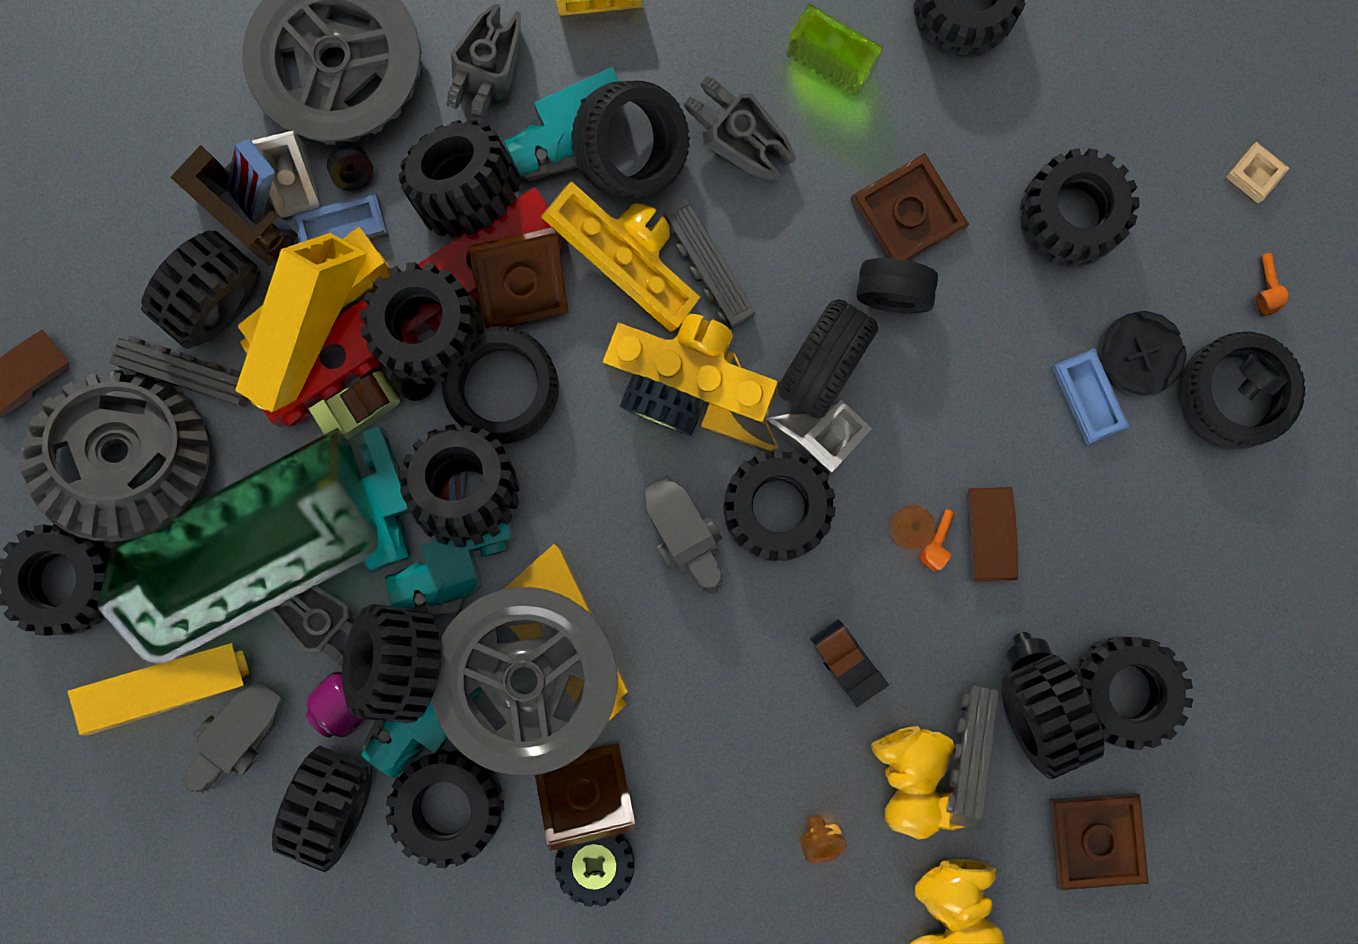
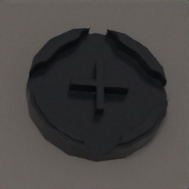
(1142, 353)

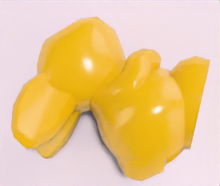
(915, 768)
(958, 900)

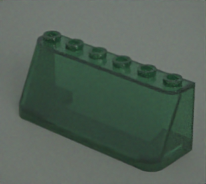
(241, 551)

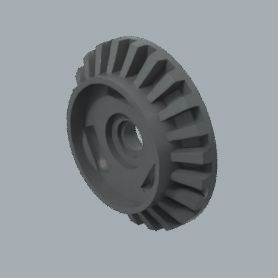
(320, 108)
(102, 501)
(473, 658)

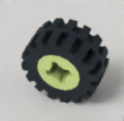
(662, 404)
(610, 856)

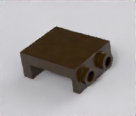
(206, 181)

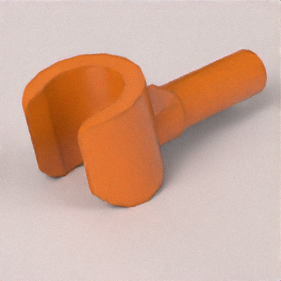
(1276, 296)
(934, 555)

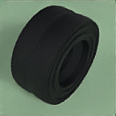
(897, 285)

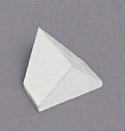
(293, 182)
(823, 439)

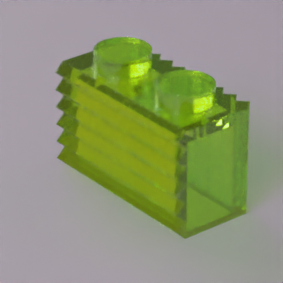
(833, 49)

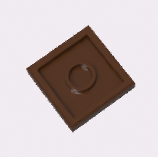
(910, 210)
(519, 278)
(586, 799)
(1098, 841)

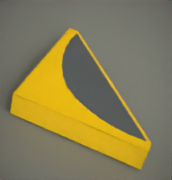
(738, 426)

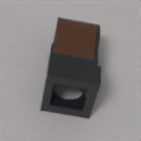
(848, 663)

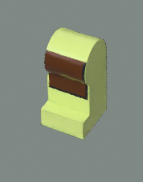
(356, 406)

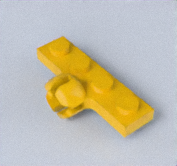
(624, 252)
(694, 365)

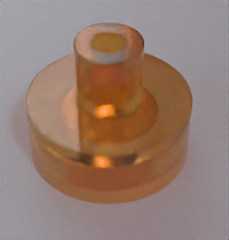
(902, 530)
(822, 841)

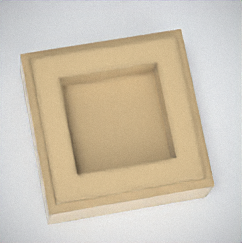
(1257, 172)

